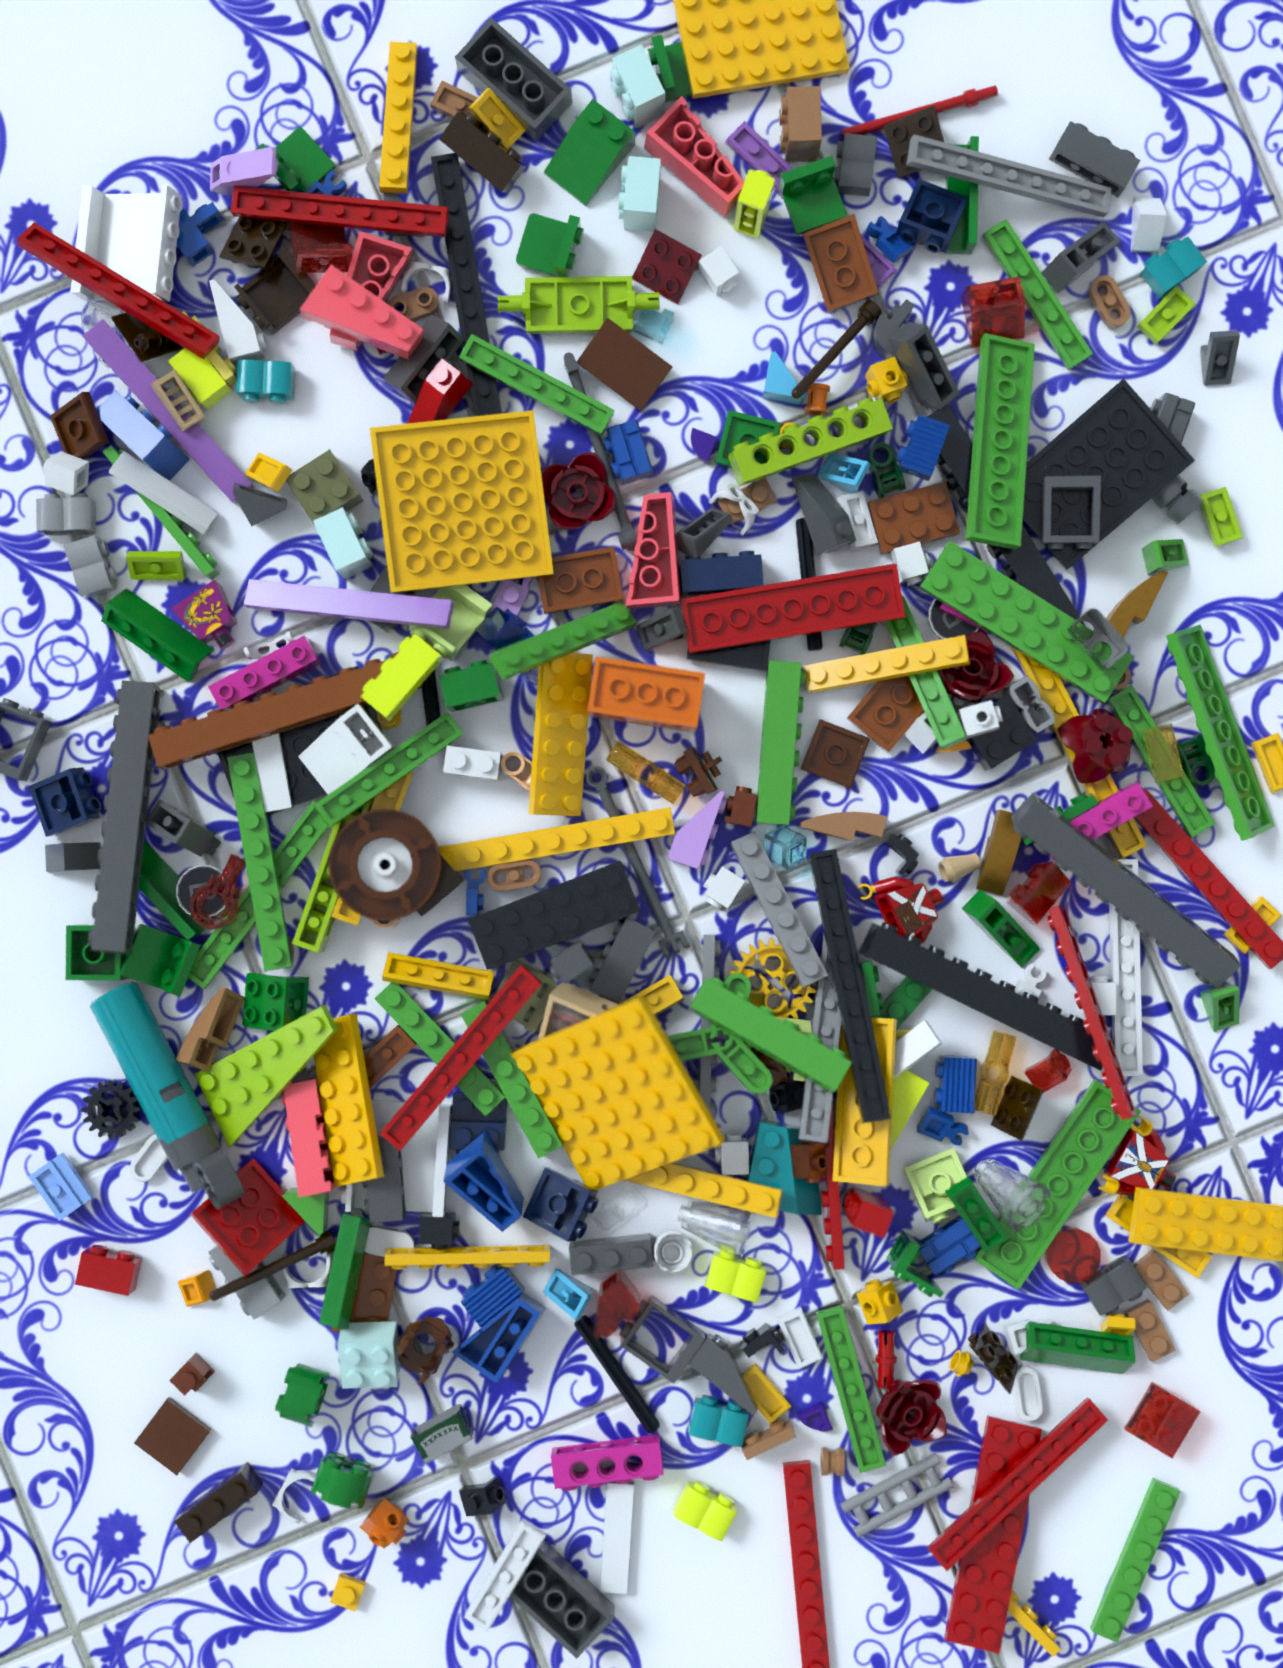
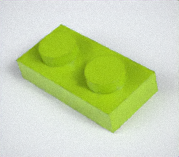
(1166, 315)
(1220, 517)
(156, 565)

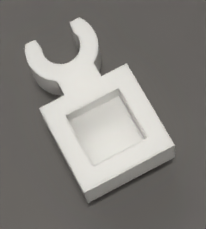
(1029, 982)
(1017, 1335)

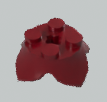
(583, 472)
(981, 676)
(1086, 737)
(911, 1413)

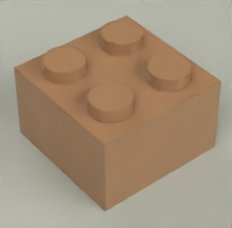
(800, 124)

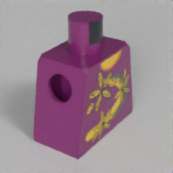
(208, 614)

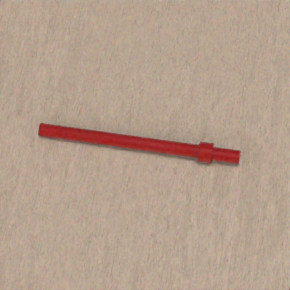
(968, 98)

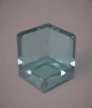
(654, 324)
(785, 847)

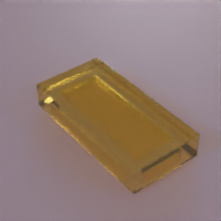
(1163, 753)

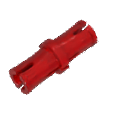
(885, 1358)

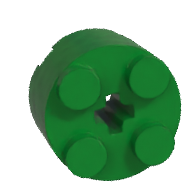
(303, 1394)
(342, 1481)

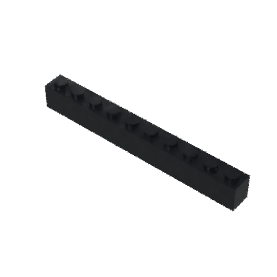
(1022, 565)
(979, 991)

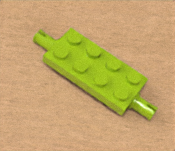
(577, 303)

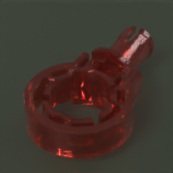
(229, 894)

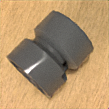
(1177, 499)

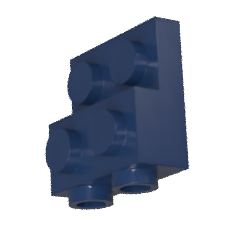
(931, 216)
(65, 801)
(470, 1123)
(561, 1205)

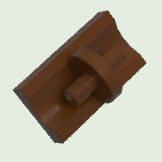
(692, 760)

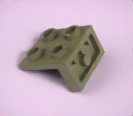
(534, 1009)

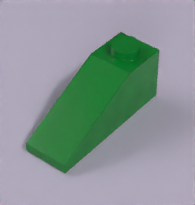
(1000, 927)

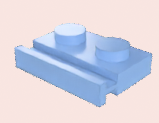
(61, 1186)

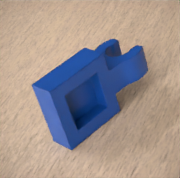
(474, 900)

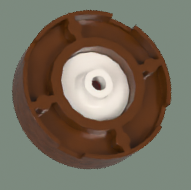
(389, 837)

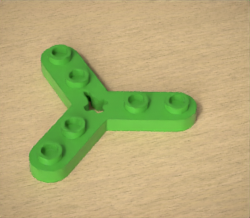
(734, 1054)

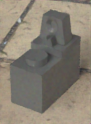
(182, 829)

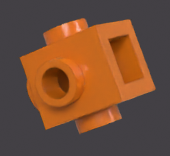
(385, 1524)

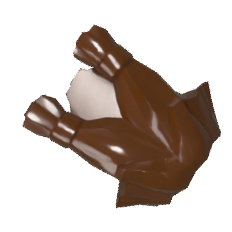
(424, 1363)

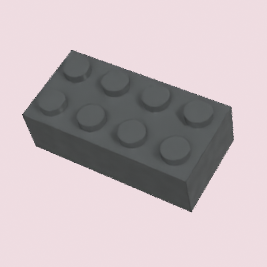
(516, 77)
(562, 1600)

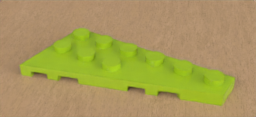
(257, 1074)

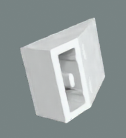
(345, 749)

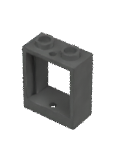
(1071, 483)
(42, 725)
(683, 1355)

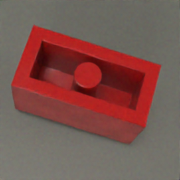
(108, 1270)

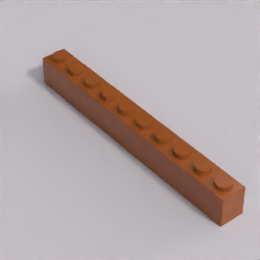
(263, 717)

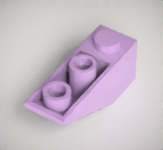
(243, 170)
(692, 838)

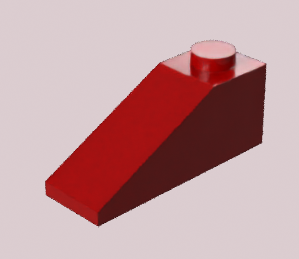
(439, 393)

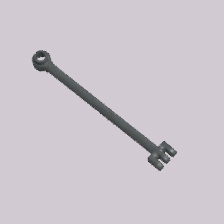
(627, 537)
(658, 910)

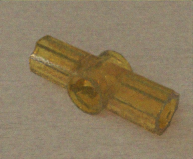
(630, 762)
(998, 1054)

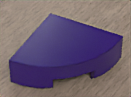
(702, 444)
(815, 1418)

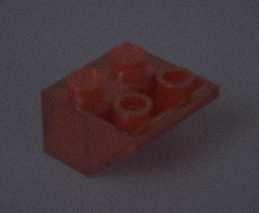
(994, 310)
(1039, 891)
(616, 1301)
(1162, 1419)

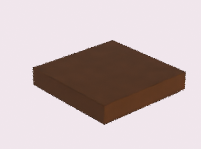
(79, 427)
(835, 753)
(172, 1436)

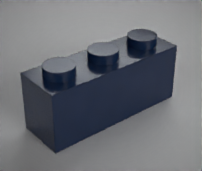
(720, 573)

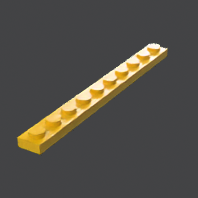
(1126, 836)
(559, 839)

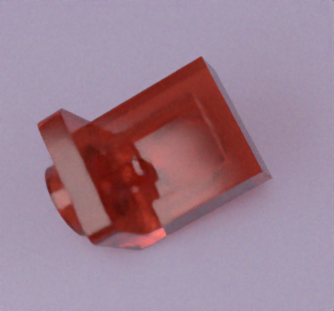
(1049, 1071)

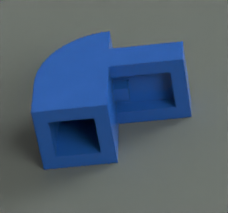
(192, 229)

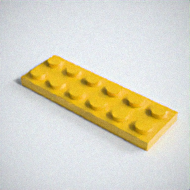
(560, 736)
(348, 1105)
(865, 1148)
(1207, 1224)

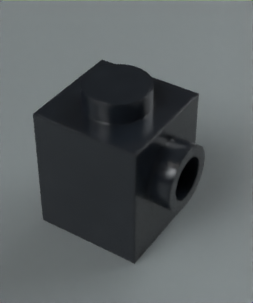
(438, 1230)

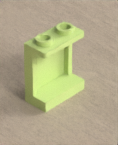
(467, 614)

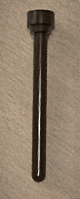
(867, 315)
(323, 1244)

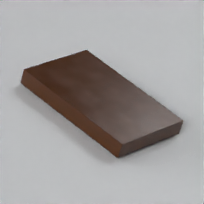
(624, 364)

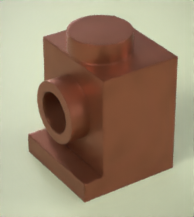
(741, 807)
(809, 1160)
(192, 1375)

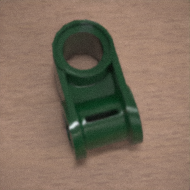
(885, 472)
(859, 633)
(1196, 759)

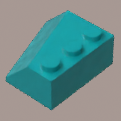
(772, 1166)

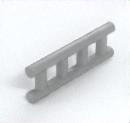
(889, 1511)

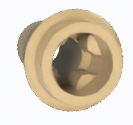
(956, 867)

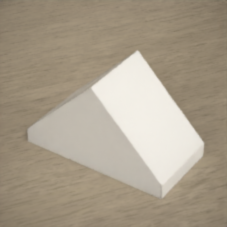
(1147, 224)

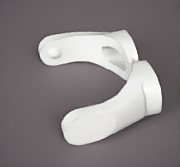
(417, 267)
(749, 514)
(254, 652)
(293, 1282)
(279, 1503)

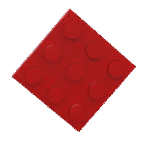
(252, 1224)

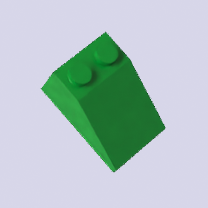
(590, 152)

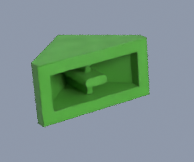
(1164, 555)
(1222, 1006)
(311, 1208)

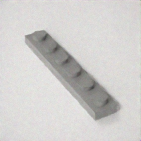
(779, 910)

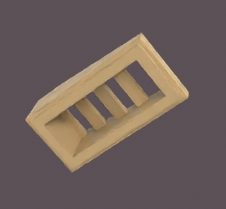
(186, 395)

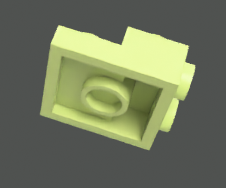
(931, 1179)

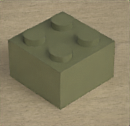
(323, 487)

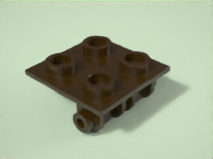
(898, 134)
(254, 242)
(143, 339)
(1017, 1107)
(995, 1357)

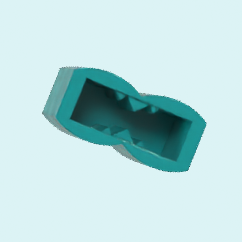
(1173, 266)
(265, 380)
(718, 1421)

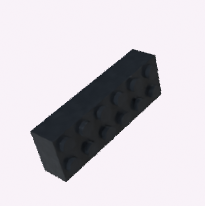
(554, 915)

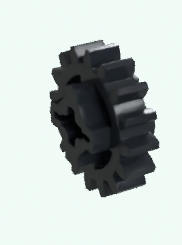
(103, 1102)

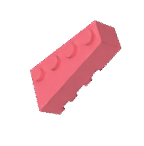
(694, 157)
(378, 268)
(355, 311)
(656, 566)
(308, 1137)

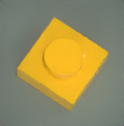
(1118, 1324)
(348, 1592)

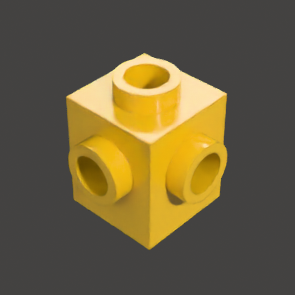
(886, 381)
(879, 1302)

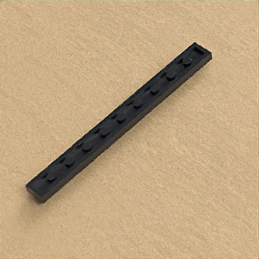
(465, 276)
(849, 986)

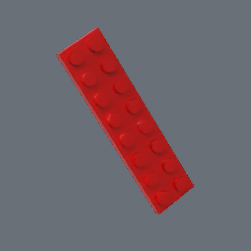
(793, 608)
(988, 1570)

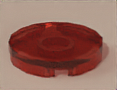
(1073, 1255)

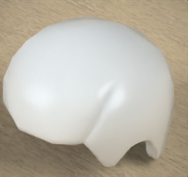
(672, 1251)

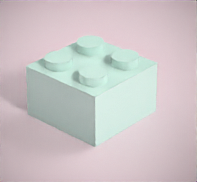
(637, 87)
(640, 193)
(343, 544)
(369, 1355)

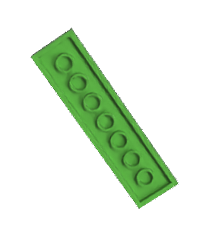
(1000, 442)
(1021, 620)
(1220, 732)
(1068, 1171)

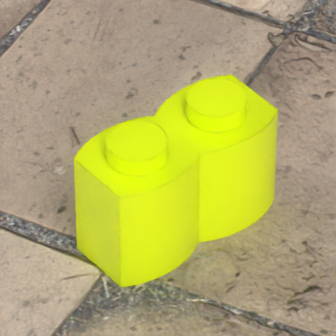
(736, 1276)
(705, 1510)

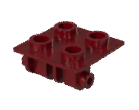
(666, 266)

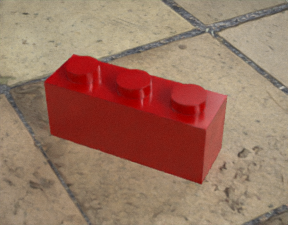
(867, 1211)

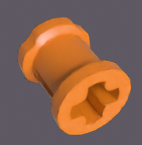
(817, 399)

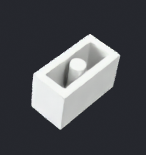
(472, 763)

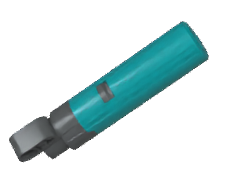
(165, 1093)

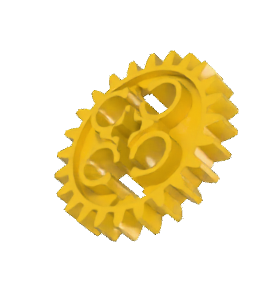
(760, 995)

